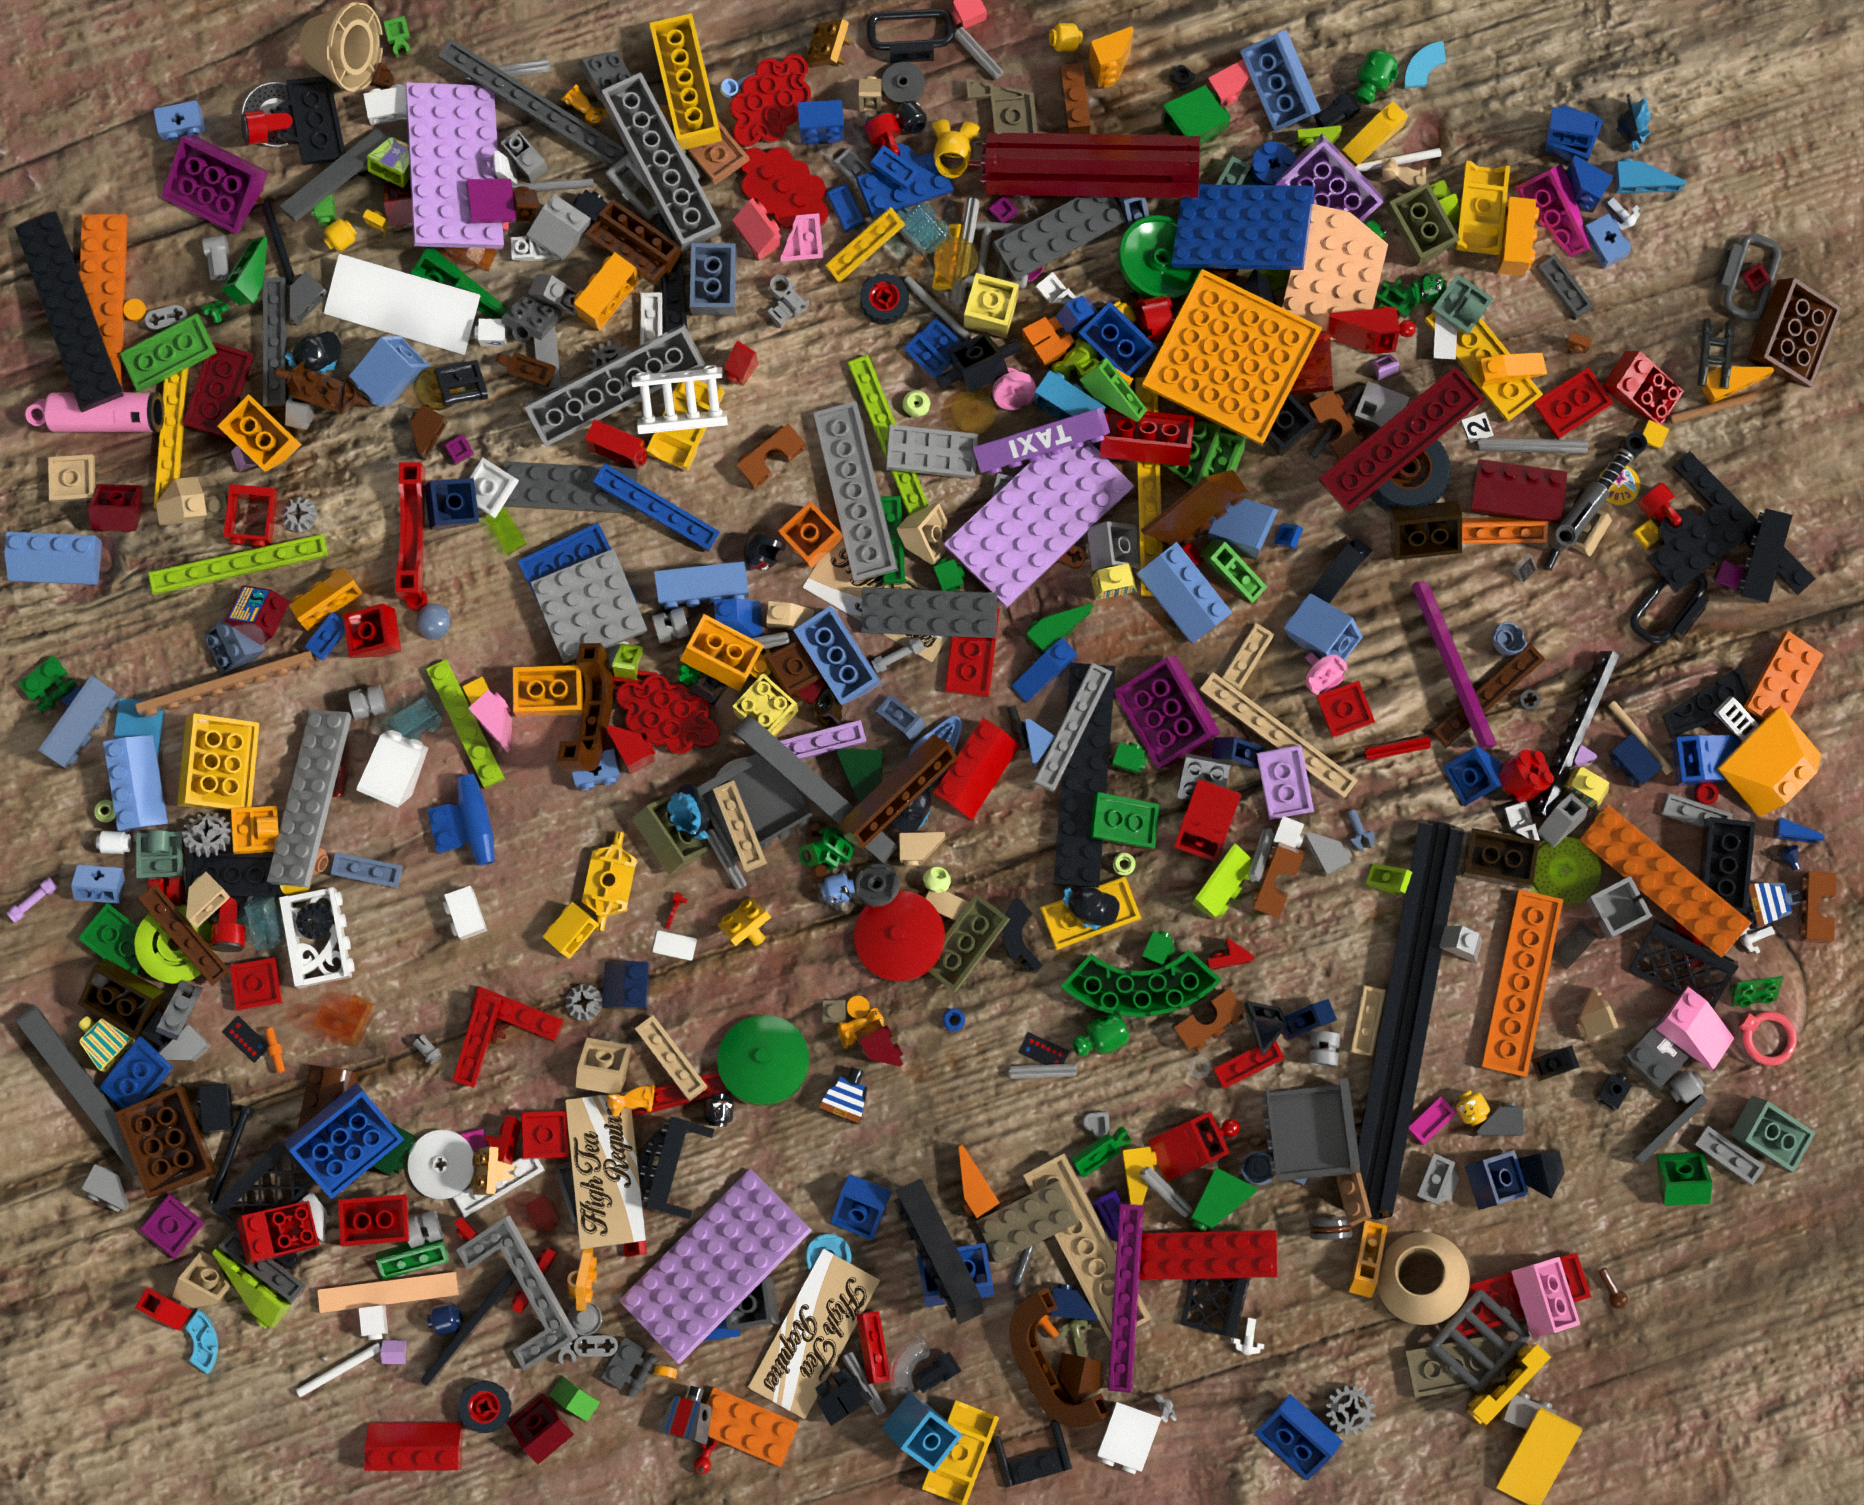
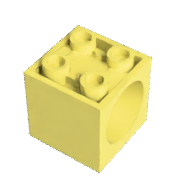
(991, 305)
(766, 705)

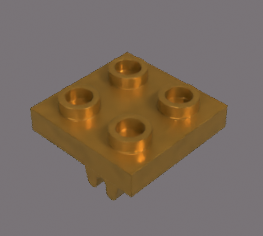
(827, 43)
(488, 1171)

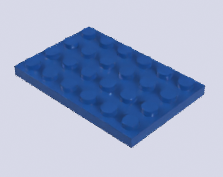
(1244, 227)

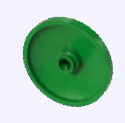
(1147, 257)
(763, 1060)

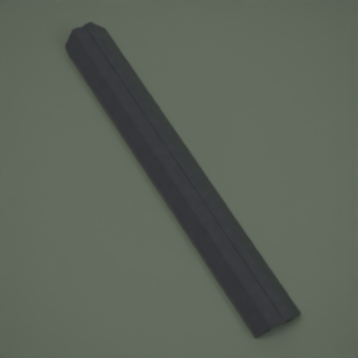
(1407, 1012)

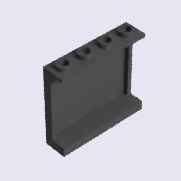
(767, 796)
(1311, 1132)

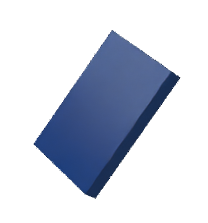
(136, 1075)

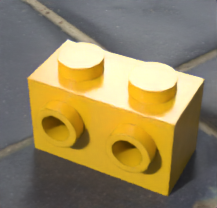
(570, 930)

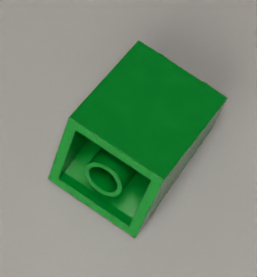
(1196, 115)
(1219, 1199)

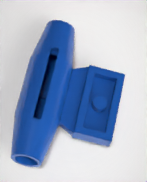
(464, 823)

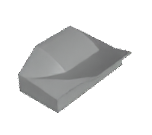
(1438, 1180)

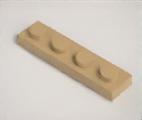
(740, 826)
(671, 1058)

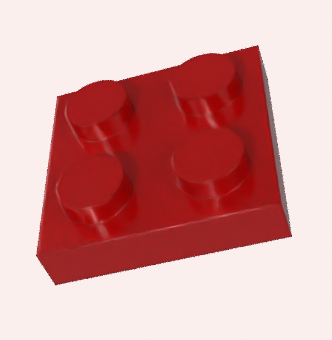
(1345, 709)
(256, 984)
(544, 1135)

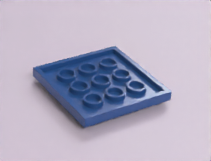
(565, 553)

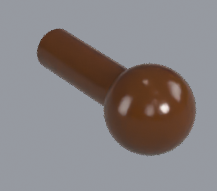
(1618, 1298)

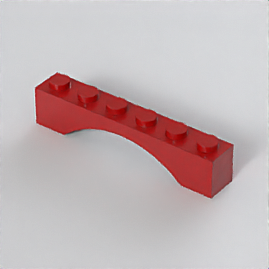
(412, 511)

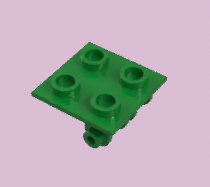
(1756, 991)

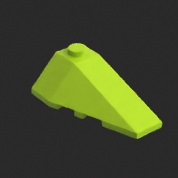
(258, 1298)

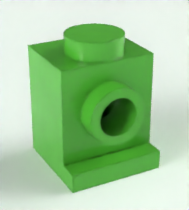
(325, 211)

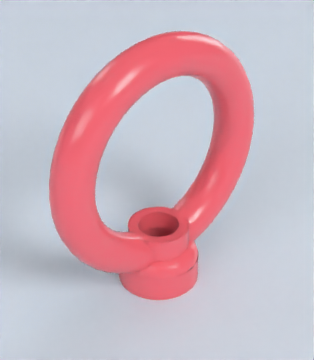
(1750, 1023)

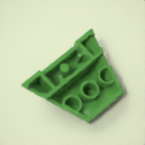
(1212, 452)

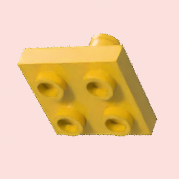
(745, 922)

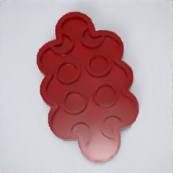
(769, 100)
(783, 186)
(667, 714)

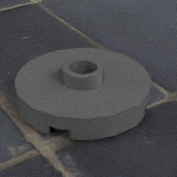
(899, 93)
(876, 875)

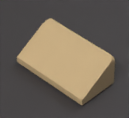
(1592, 533)

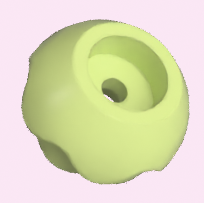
(916, 410)
(937, 879)

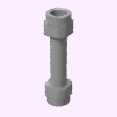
(880, 663)

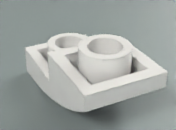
(527, 250)

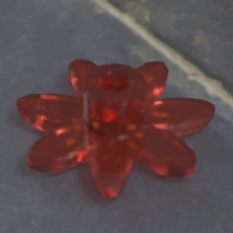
(497, 1032)

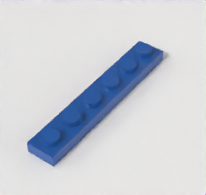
(656, 507)

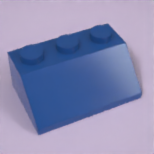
(1117, 339)
(977, 1263)
(1298, 1437)

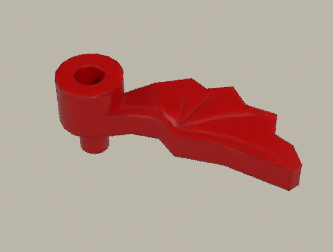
(678, 898)

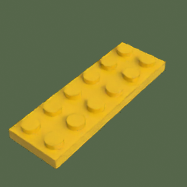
(1508, 397)

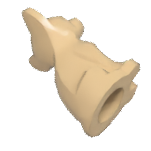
(1407, 177)

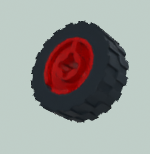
(875, 307)
(497, 1400)

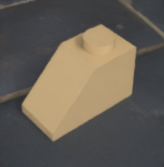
(870, 94)
(787, 615)
(918, 846)
(204, 899)

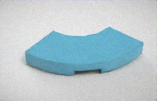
(1423, 63)
(204, 1341)

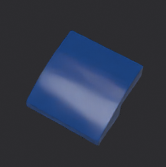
(931, 347)

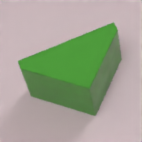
(574, 1399)

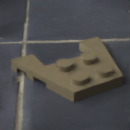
(1011, 109)

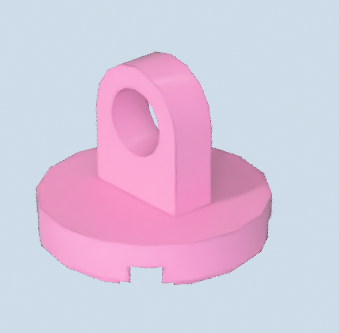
(1014, 390)
(1325, 673)

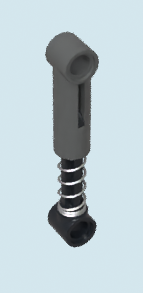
(1596, 493)

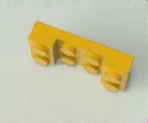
(1482, 209)
(681, 446)
(1531, 1360)
(961, 1466)

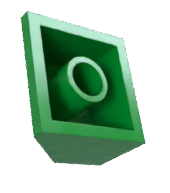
(1684, 1179)

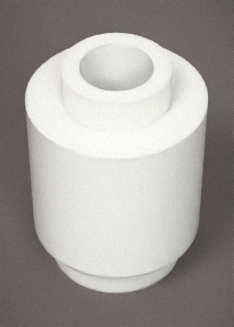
(113, 842)

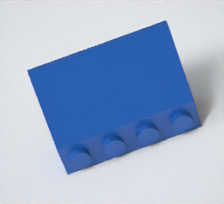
(343, 1140)

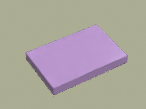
(1285, 782)

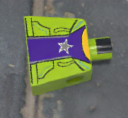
(391, 161)

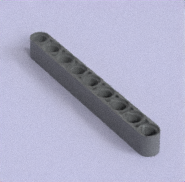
(806, 781)
(75, 1079)

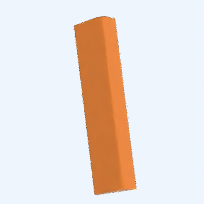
(1503, 530)

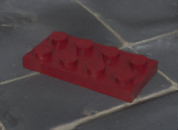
(218, 389)

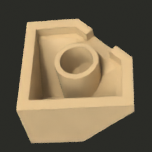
(181, 502)
(924, 533)
(1595, 1016)
(201, 1282)

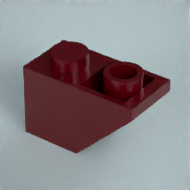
(877, 1044)

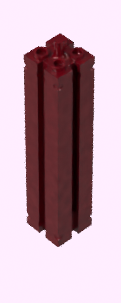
(1090, 165)

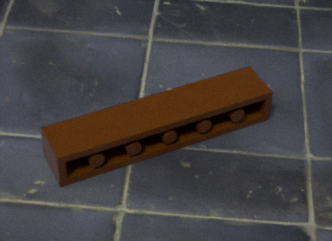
(897, 791)

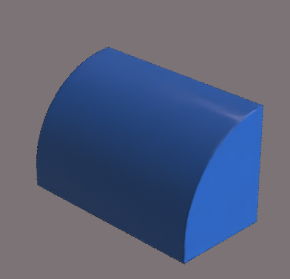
(1571, 127)

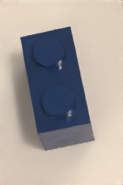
(1634, 761)

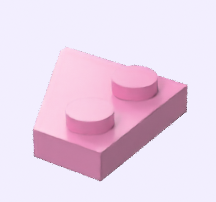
(804, 239)

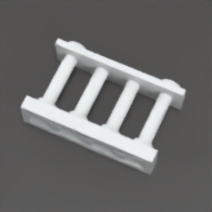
(692, 418)

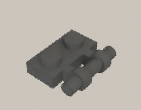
(623, 1364)

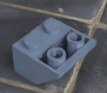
(231, 647)

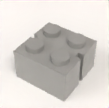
(1617, 908)

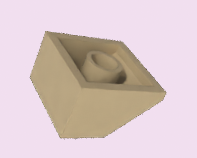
(603, 1066)

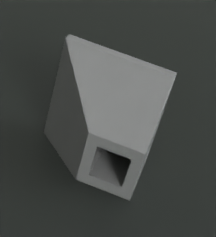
(1378, 406)

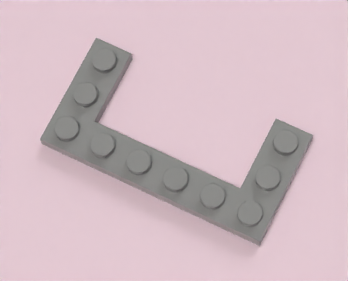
(557, 1327)

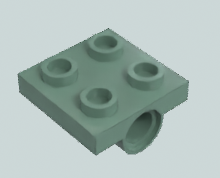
(1462, 304)
(159, 854)

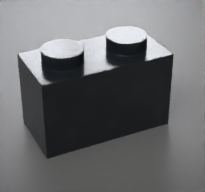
(215, 1108)

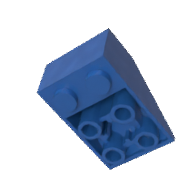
(1700, 756)

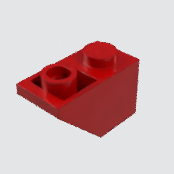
(163, 1308)

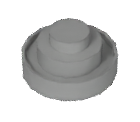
(585, 1322)

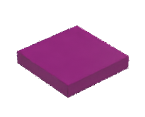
(490, 200)
(172, 1226)

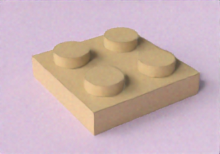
(71, 478)

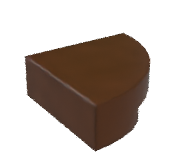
(383, 77)

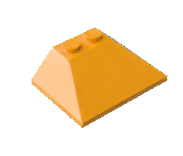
(1771, 764)

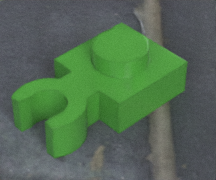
(398, 33)

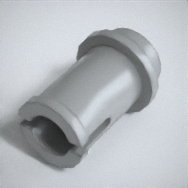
(427, 1049)

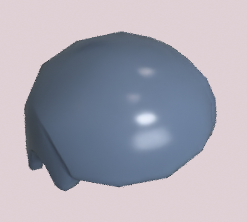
(433, 621)
(1508, 639)
(1257, 1168)

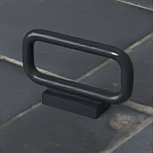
(915, 49)
(1683, 620)

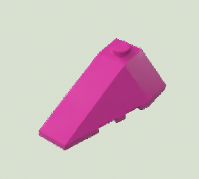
(1557, 208)

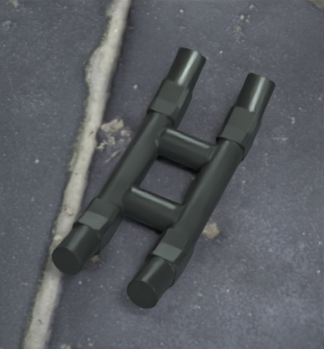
(1706, 359)

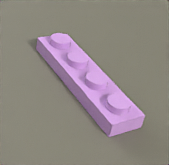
(826, 740)

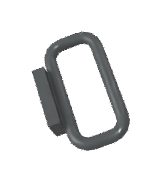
(1731, 269)

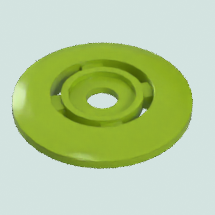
(166, 964)

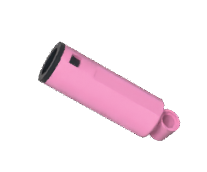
(125, 414)

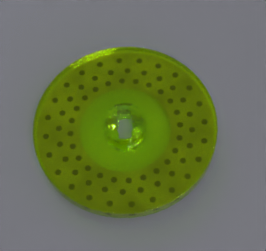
(1582, 879)

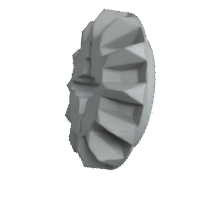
(306, 521)
(577, 1011)

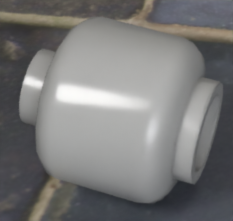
(1686, 1087)

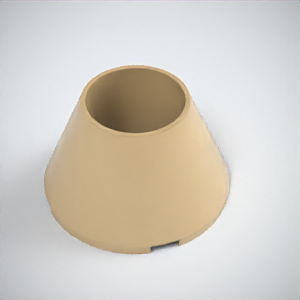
(344, 45)
(1433, 1306)

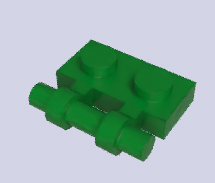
(43, 679)

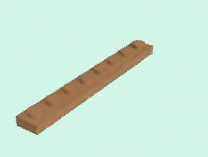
(216, 687)

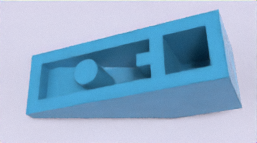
(1643, 178)

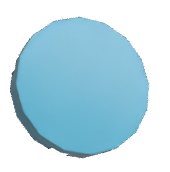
(829, 1242)

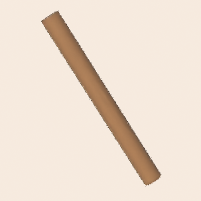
(1714, 407)

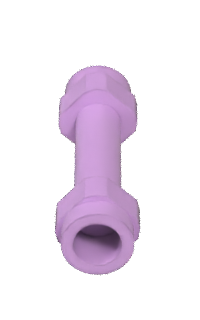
(17, 912)

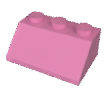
(494, 716)
(1545, 1298)

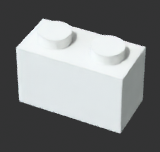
(386, 104)
(465, 913)

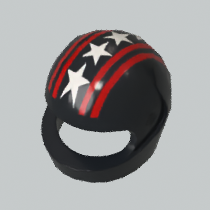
(761, 551)

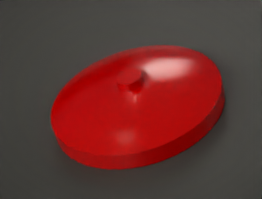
(900, 937)

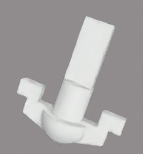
(1629, 220)
(1747, 940)
(1247, 1348)

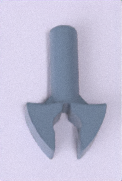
(1359, 830)

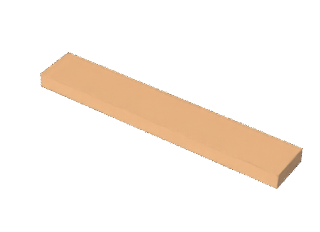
(388, 1292)

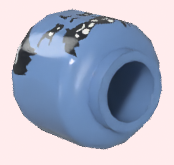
(837, 888)

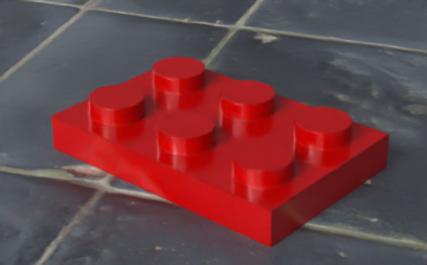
(1573, 403)

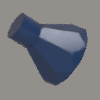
(1790, 855)

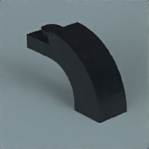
(1341, 570)
(1012, 936)

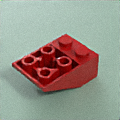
(1642, 387)
(1207, 820)
(277, 1232)

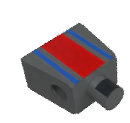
(688, 1417)

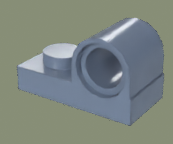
(901, 717)

